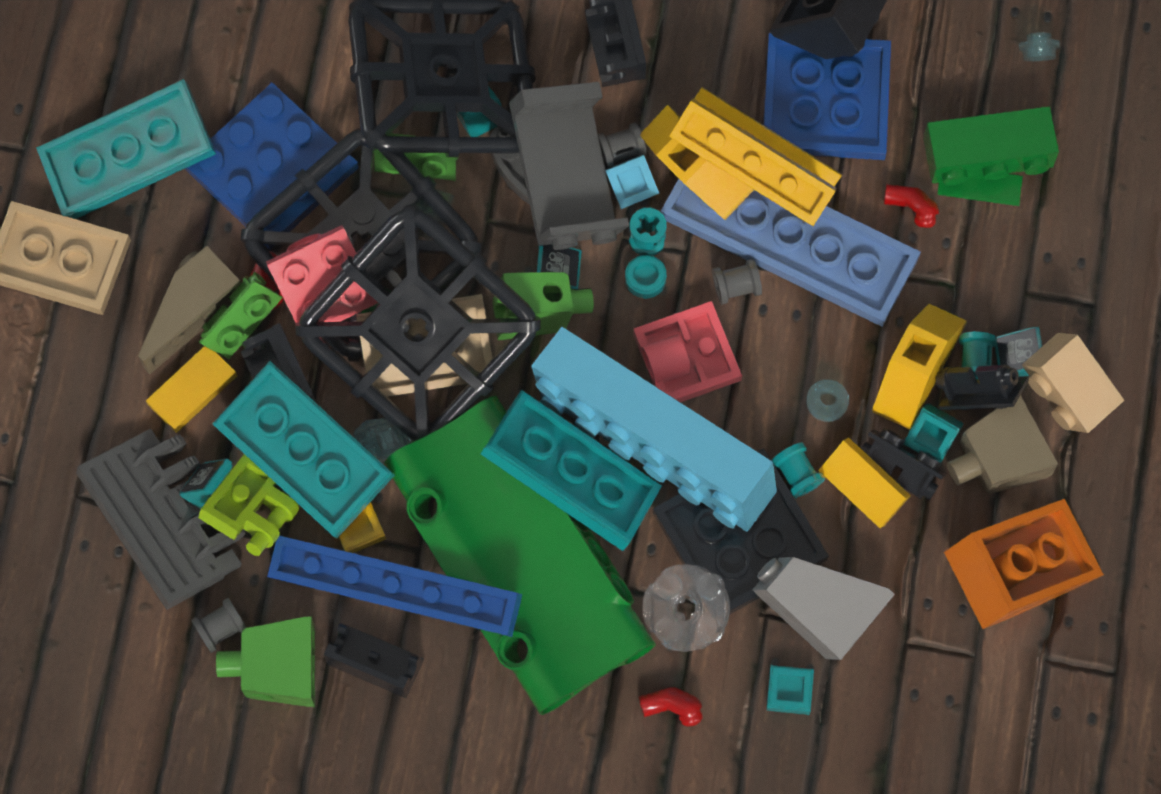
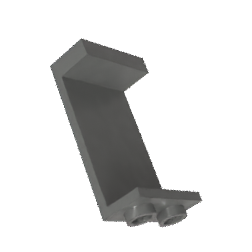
(564, 165)

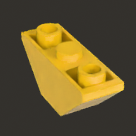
(705, 179)
(916, 363)

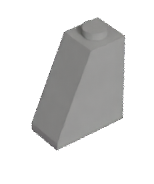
(821, 603)

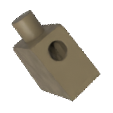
(1003, 451)

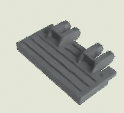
(156, 522)

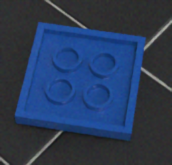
(832, 103)
(261, 155)

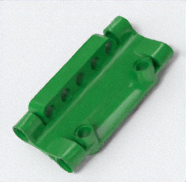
(515, 540)

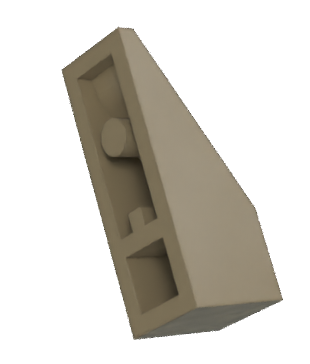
(191, 300)

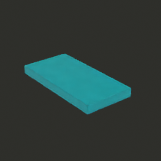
(126, 150)
(303, 449)
(571, 470)

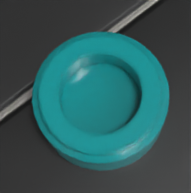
(645, 276)

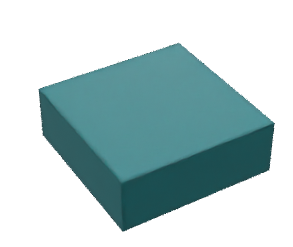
(790, 689)

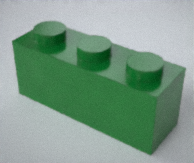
(990, 146)

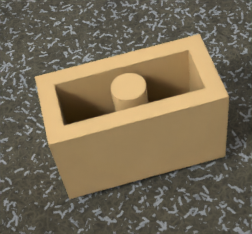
(1072, 383)

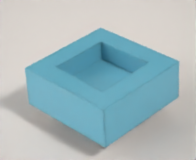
(632, 181)

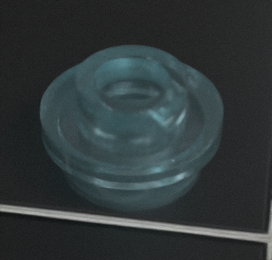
(1039, 47)
(827, 412)

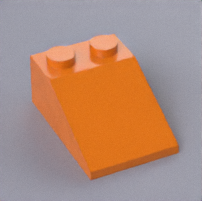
(1022, 562)

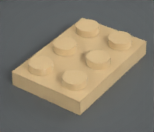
(60, 257)
(473, 350)

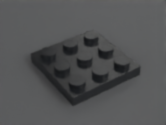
(733, 552)

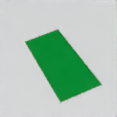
(999, 191)

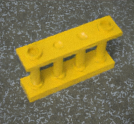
(756, 156)

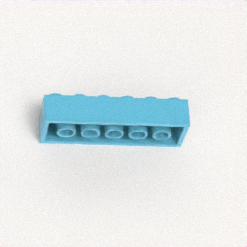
(654, 430)

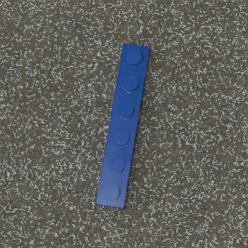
(395, 585)

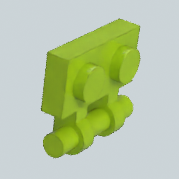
(237, 501)

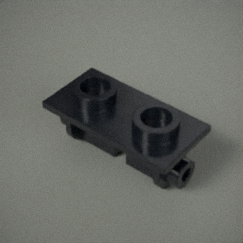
(995, 387)
(917, 469)

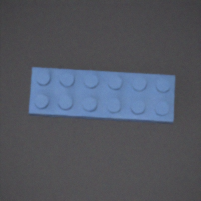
(831, 259)

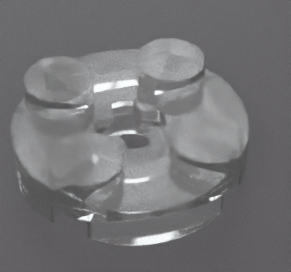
(710, 601)

